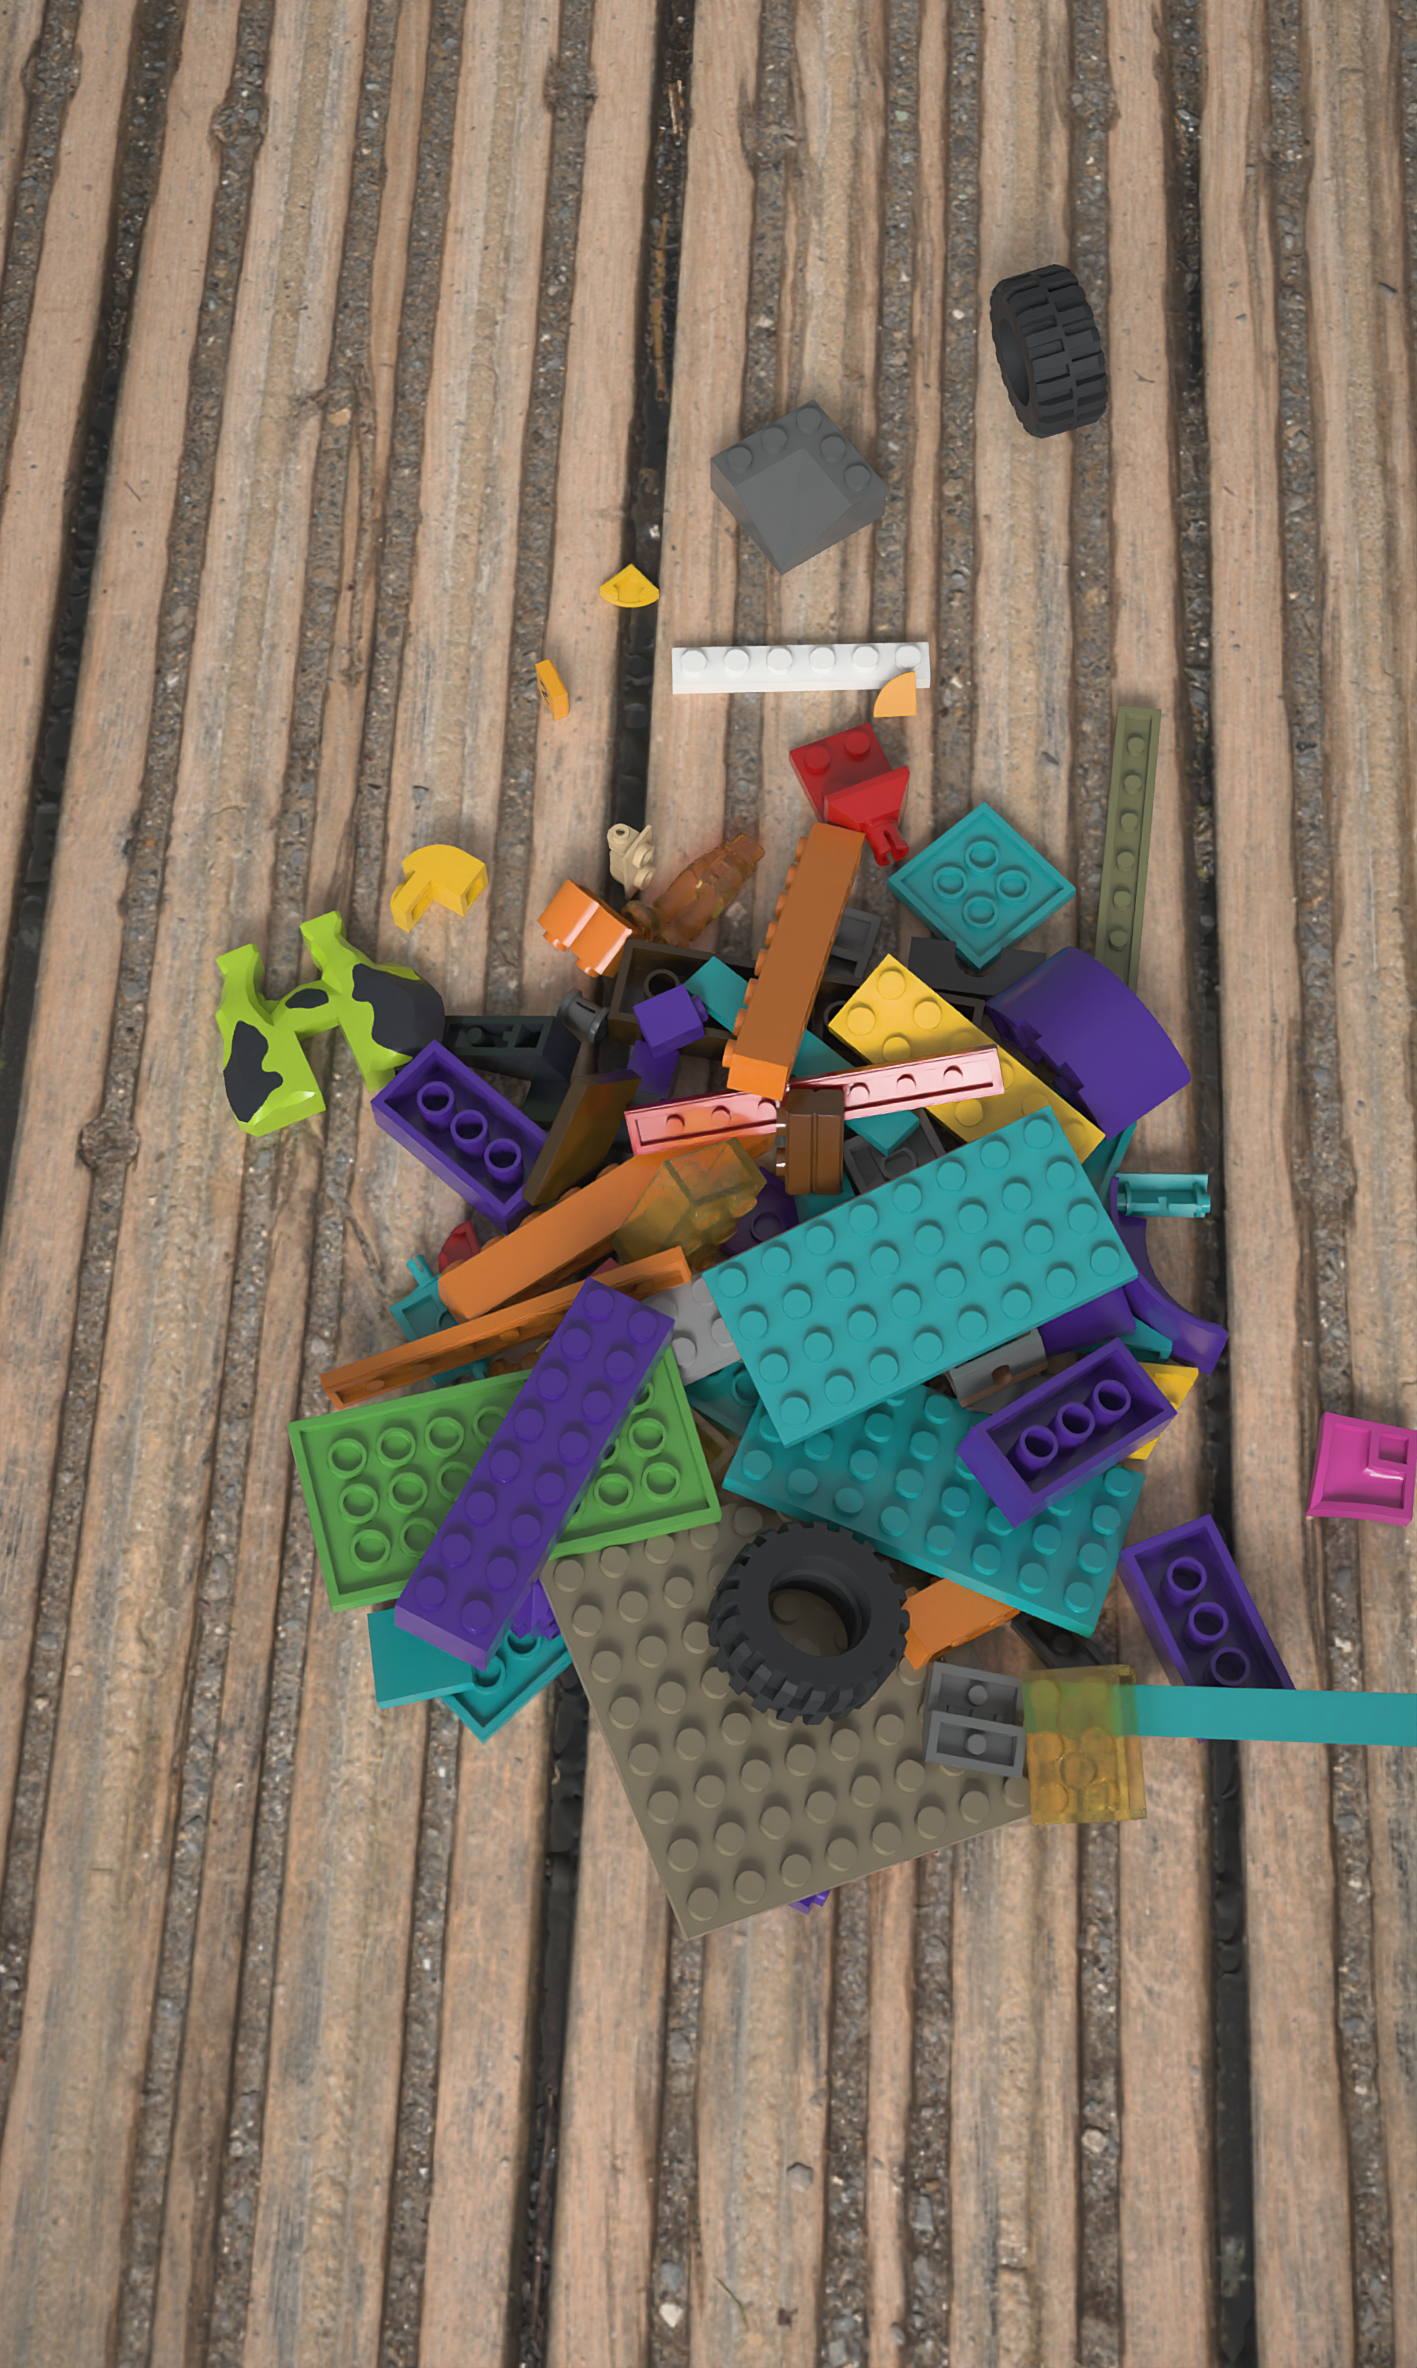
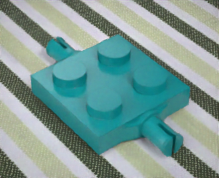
(426, 1314)

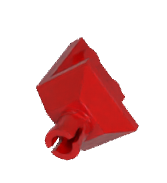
(855, 788)

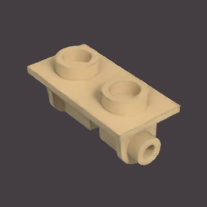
(631, 857)

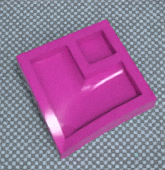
(1363, 1471)

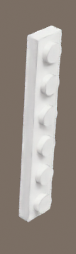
(797, 667)

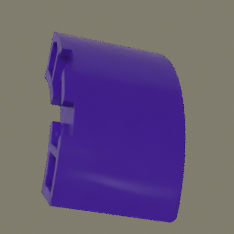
(1093, 1035)
(1194, 1339)

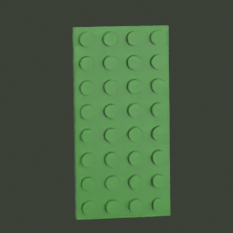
(393, 1469)

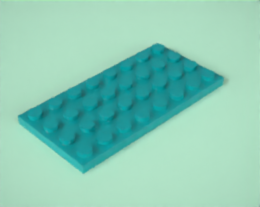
(919, 1276)
(913, 1498)

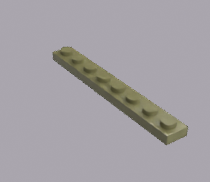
(1127, 842)

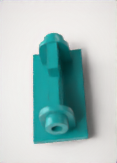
(1162, 1194)

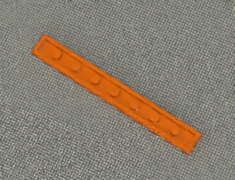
(493, 1332)

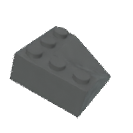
(797, 486)

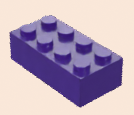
(463, 1133)
(1065, 1432)
(1199, 1611)

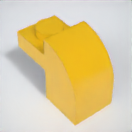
(438, 875)

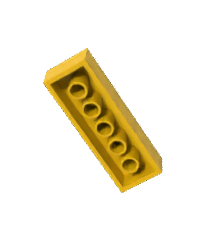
(903, 1019)

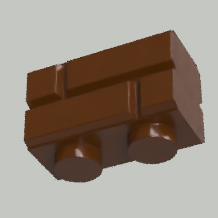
(813, 1142)

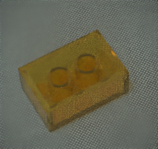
(692, 1204)
(1083, 1745)

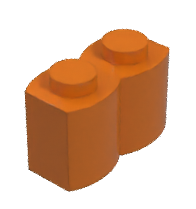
(588, 928)

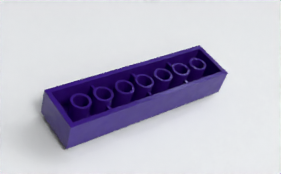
(534, 1474)

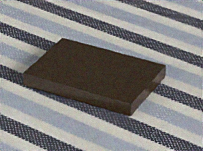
(581, 1134)

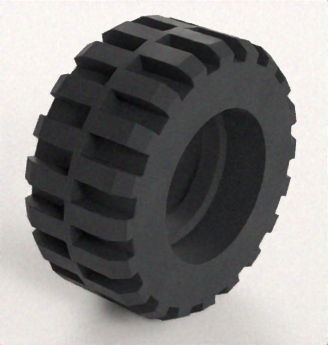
(1048, 351)
(843, 1576)

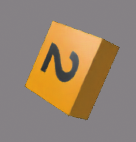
(552, 689)

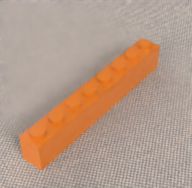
(795, 961)
(561, 1240)

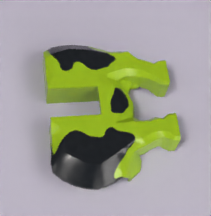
(380, 1009)

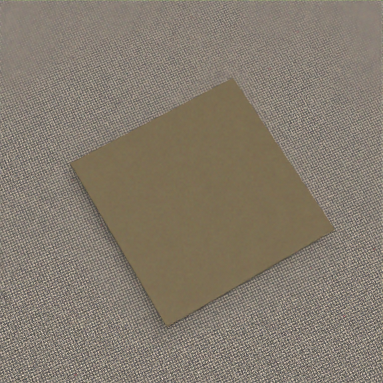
(729, 1796)

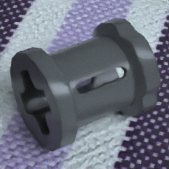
(584, 1015)

